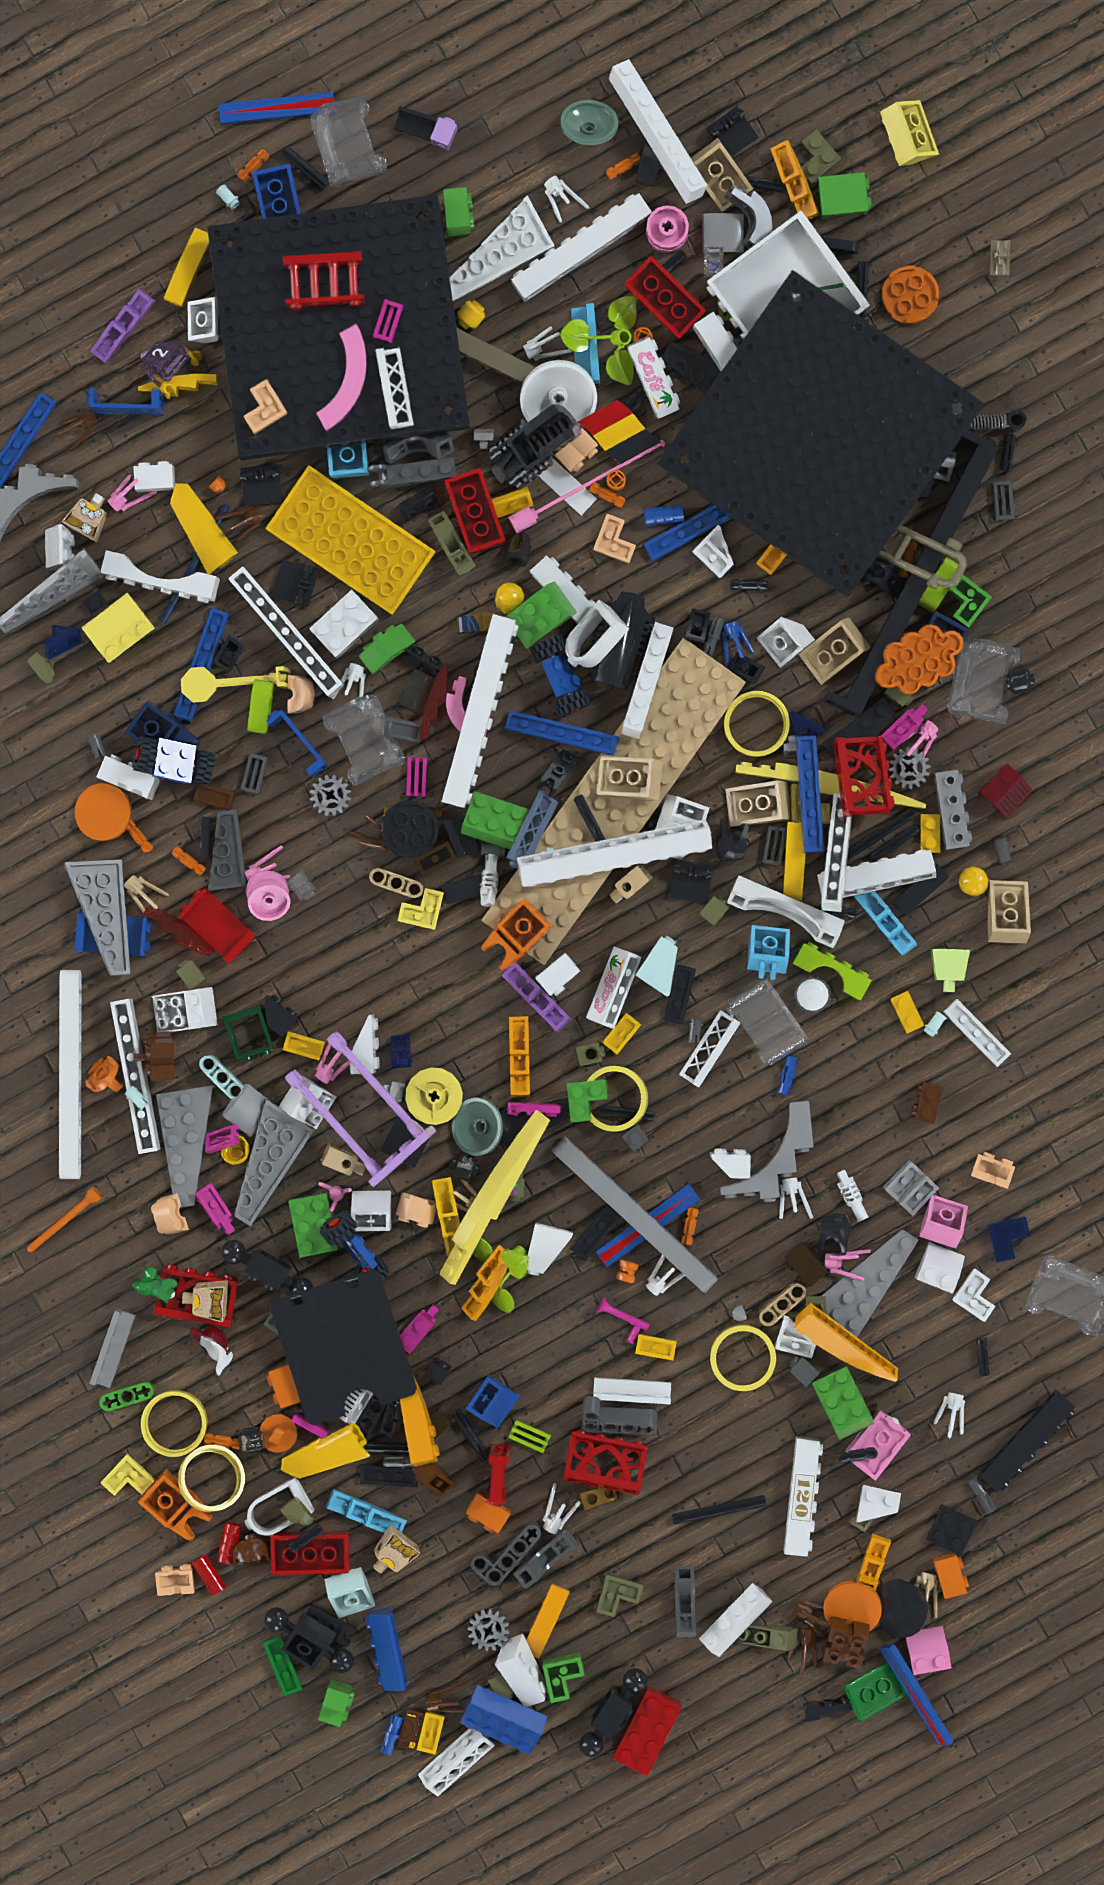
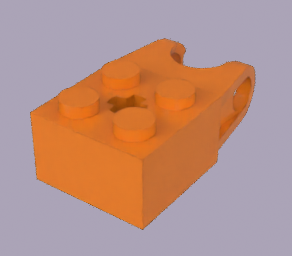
(511, 935)
(173, 1511)

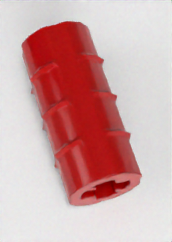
(229, 1539)
(208, 1575)

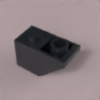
(278, 1017)

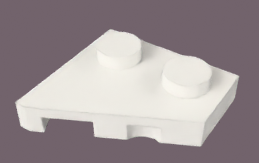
(714, 552)
(792, 1341)
(876, 1503)

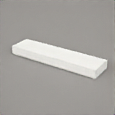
(976, 1032)

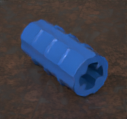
(663, 515)

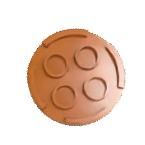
(910, 295)
(103, 812)
(853, 1602)

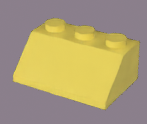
(909, 132)
(118, 627)

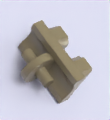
(999, 258)

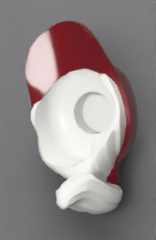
(216, 1345)

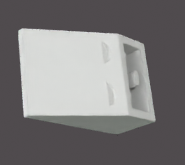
(58, 547)
(678, 812)
(185, 1010)
(366, 1046)

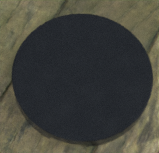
(409, 829)
(902, 1608)

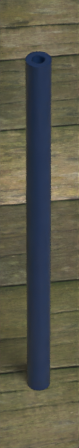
(190, 570)

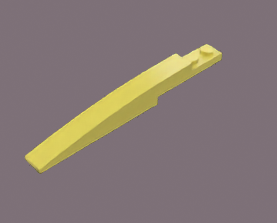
(827, 781)
(493, 1196)

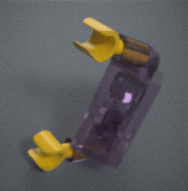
(165, 360)

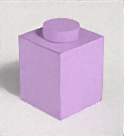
(444, 133)

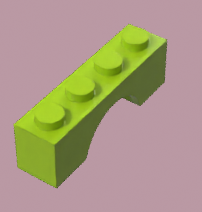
(854, 983)

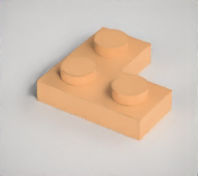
(269, 409)
(609, 542)

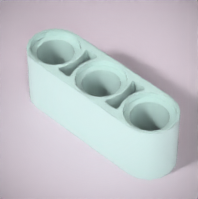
(214, 1072)

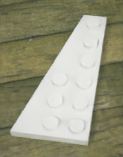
(506, 248)

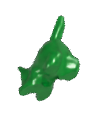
(154, 1286)

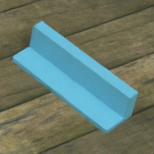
(589, 358)

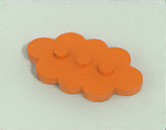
(919, 659)

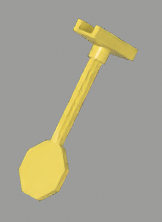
(200, 684)

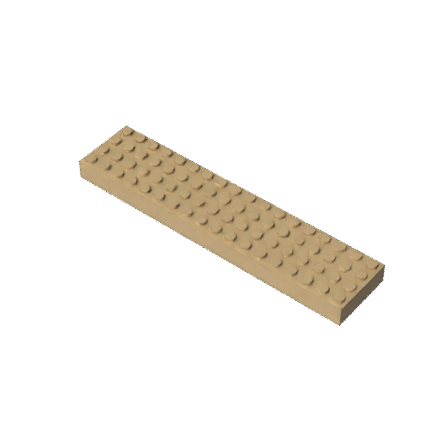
(683, 711)

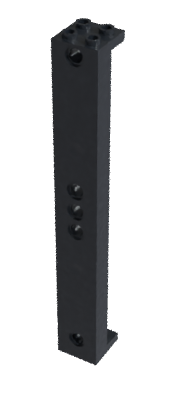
(928, 560)

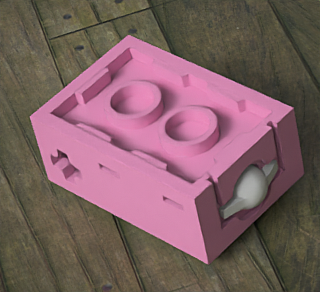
(885, 1436)

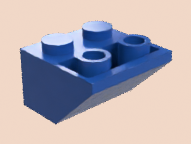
(492, 1401)

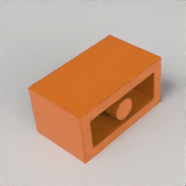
(283, 1385)
(490, 1516)
(950, 1576)

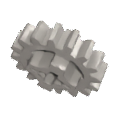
(903, 775)
(335, 787)
(482, 1625)

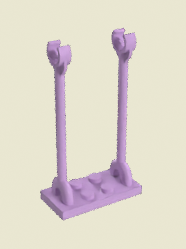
(371, 1165)

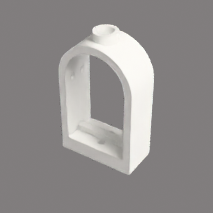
(584, 629)
(296, 1490)

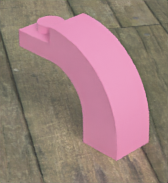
(454, 703)

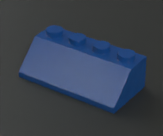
(387, 1649)

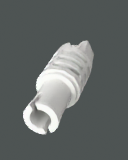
(489, 881)
(851, 1195)

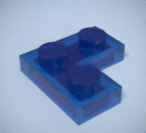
(1002, 1235)

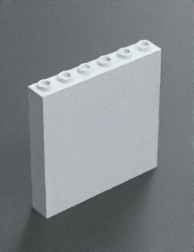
(756, 275)

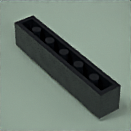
(1026, 1441)

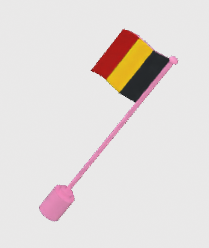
(619, 436)

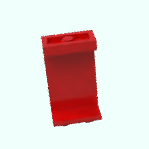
(217, 925)

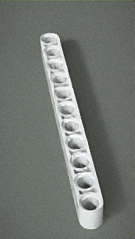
(70, 1074)

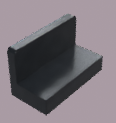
(415, 123)
(461, 843)

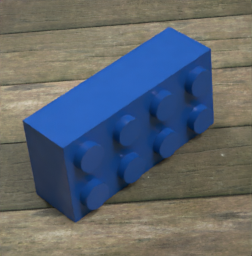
(276, 191)
(503, 1719)

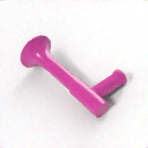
(638, 1324)

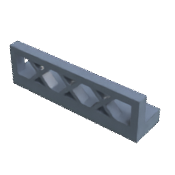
(532, 828)

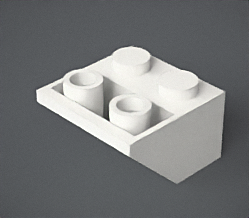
(300, 1107)
(734, 1164)
(371, 1210)

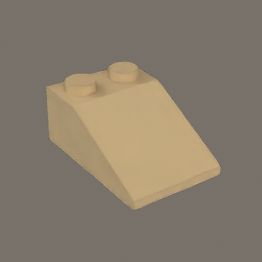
(719, 173)
(834, 650)
(629, 778)
(758, 803)
(1008, 912)

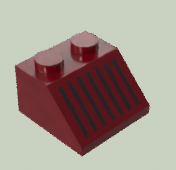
(1005, 790)

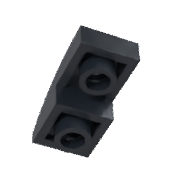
(462, 889)

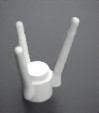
(556, 187)
(533, 347)
(353, 673)
(791, 1186)
(657, 1284)
(954, 1402)
(554, 1522)

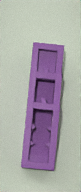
(122, 326)
(536, 997)

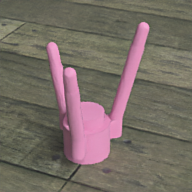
(118, 499)
(927, 731)
(254, 869)
(325, 1072)
(336, 1193)
(834, 1260)

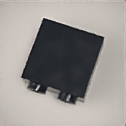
(400, 1135)

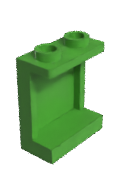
(843, 195)

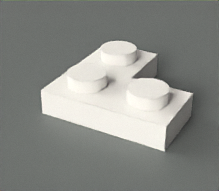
(969, 1295)

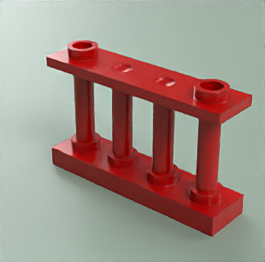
(332, 262)

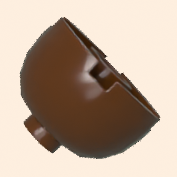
(251, 1551)

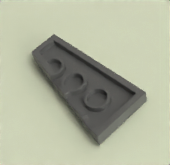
(227, 859)

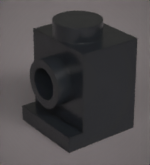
(438, 1370)

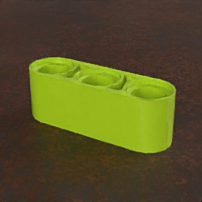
(932, 597)
(260, 706)

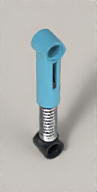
(1002, 421)

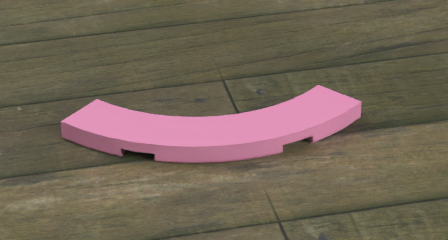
(353, 380)

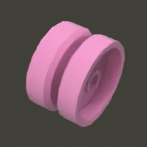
(670, 218)
(268, 895)

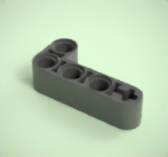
(617, 1420)
(510, 1551)

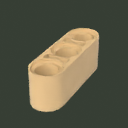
(387, 880)
(791, 1302)

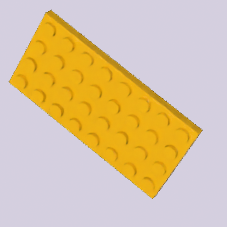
(350, 540)

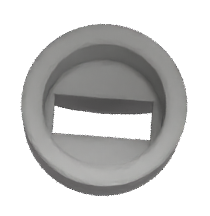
(739, 1313)

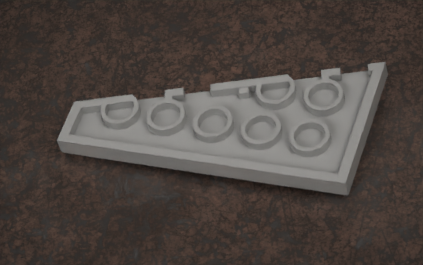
(66, 581)
(102, 899)
(184, 1132)
(273, 1152)
(853, 1300)

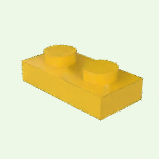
(512, 502)
(930, 832)
(907, 1012)
(621, 1033)
(303, 1045)
(655, 1347)
(430, 1732)

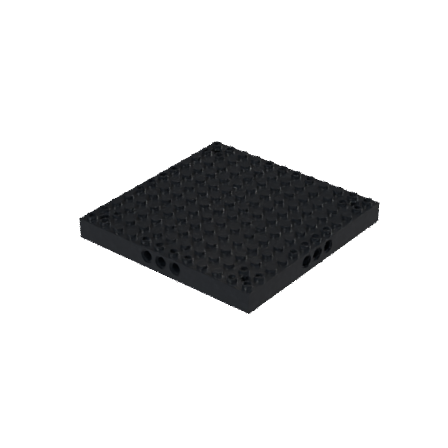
(303, 347)
(820, 433)

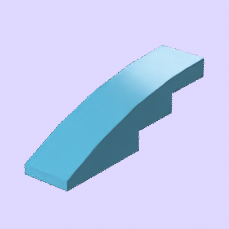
(886, 921)
(364, 1512)

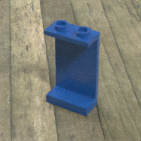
(155, 408)
(319, 765)
(136, 930)

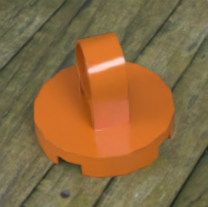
(103, 1075)
(279, 1432)

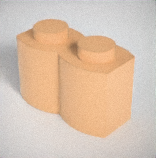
(577, 451)

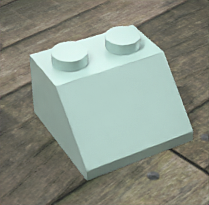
(349, 1592)

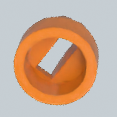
(218, 485)

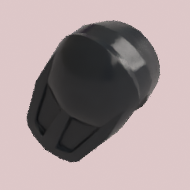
(730, 849)
(836, 1227)

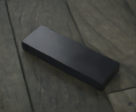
(919, 891)
(679, 994)
(595, 1232)
(389, 1476)

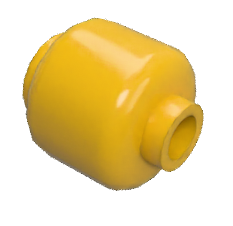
(471, 314)

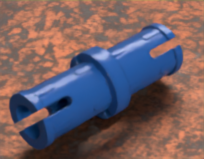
(787, 1075)
(391, 1734)

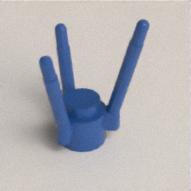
(734, 632)

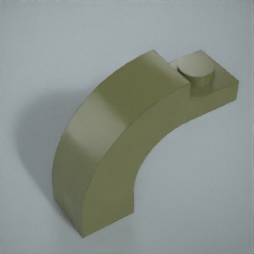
(451, 543)

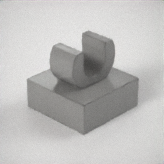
(483, 435)
(789, 748)
(396, 1090)

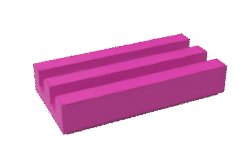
(383, 337)
(424, 776)
(223, 1141)
(317, 1429)

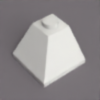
(785, 640)

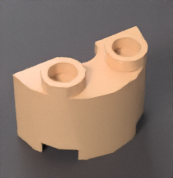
(302, 696)
(992, 1170)
(416, 1209)
(167, 1215)
(175, 1580)

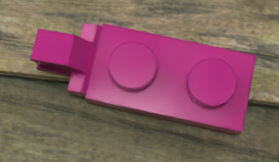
(904, 727)
(550, 1110)
(215, 1208)
(418, 1328)

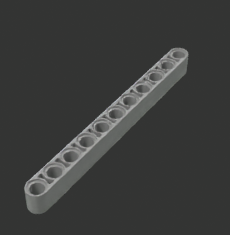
(634, 1214)

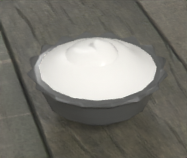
(812, 994)

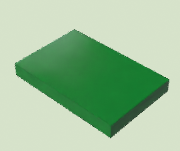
(874, 1691)

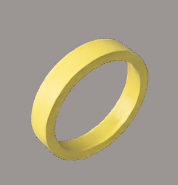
(786, 723)
(644, 1098)
(736, 1328)
(149, 1439)
(236, 1463)

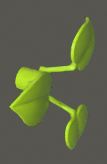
(624, 315)
(515, 1260)

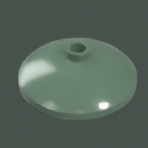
(589, 122)
(469, 1130)

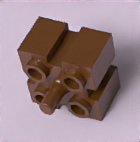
(158, 1056)
(846, 1642)

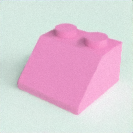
(944, 1221)
(928, 1651)

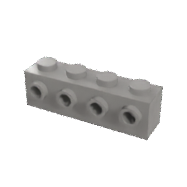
(951, 809)

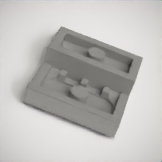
(723, 231)
(245, 1110)
(910, 1187)

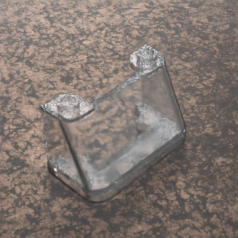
(346, 142)
(981, 680)
(364, 739)
(767, 1021)
(1068, 1292)

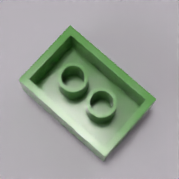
(541, 614)
(493, 820)
(308, 1217)
(843, 1403)

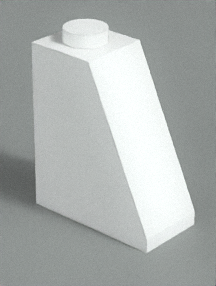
(545, 1247)

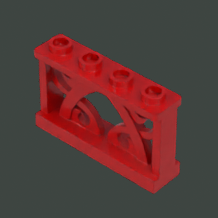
(849, 797)
(172, 1307)
(499, 1458)
(623, 1483)

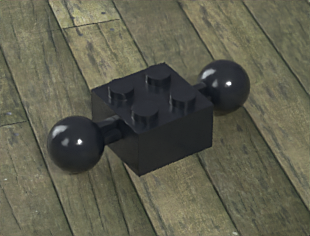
(265, 1268)
(308, 1640)
(612, 1711)

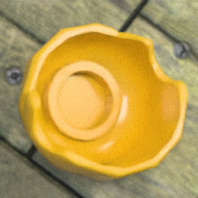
(509, 597)
(973, 881)
(237, 1153)

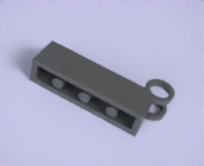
(413, 473)

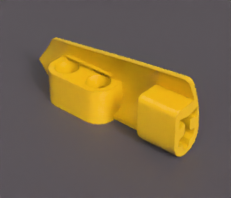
(203, 532)
(326, 1453)

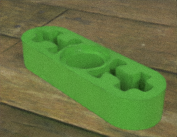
(139, 1387)

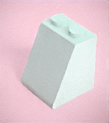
(659, 965)

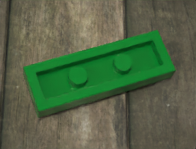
(282, 1666)

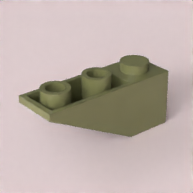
(770, 1636)

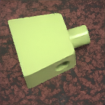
(949, 966)

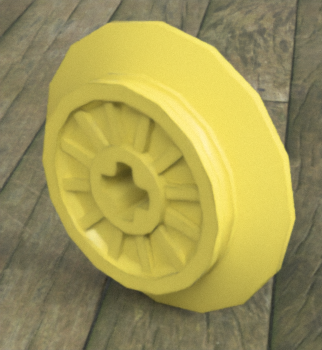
(420, 1102)

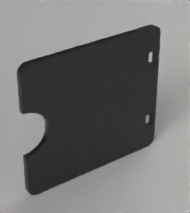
(342, 1344)

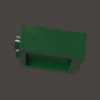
(228, 1019)

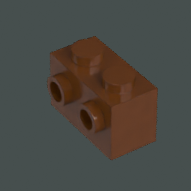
(927, 1102)
(433, 1478)

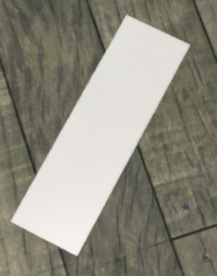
(563, 482)

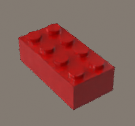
(664, 297)
(475, 511)
(323, 1555)
(646, 1730)

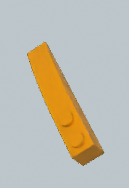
(841, 1343)
(419, 1430)

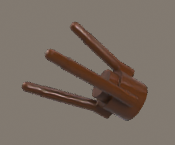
(86, 419)
(253, 516)
(378, 844)
(804, 1612)
(805, 1636)
(436, 1704)

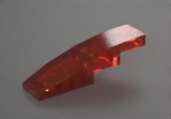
(437, 695)
(184, 934)

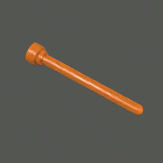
(92, 1196)

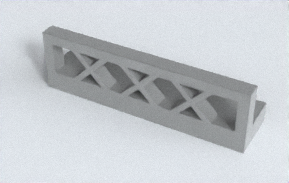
(112, 1348)

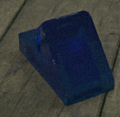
(62, 640)
(799, 723)
(401, 1051)

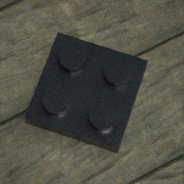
(951, 1530)

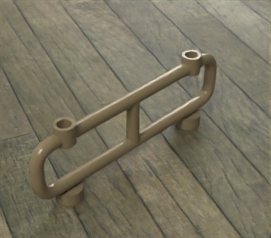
(951, 549)

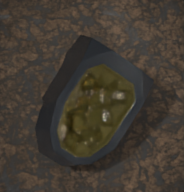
(519, 549)

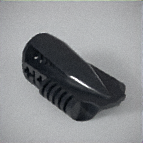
(529, 446)
(619, 662)

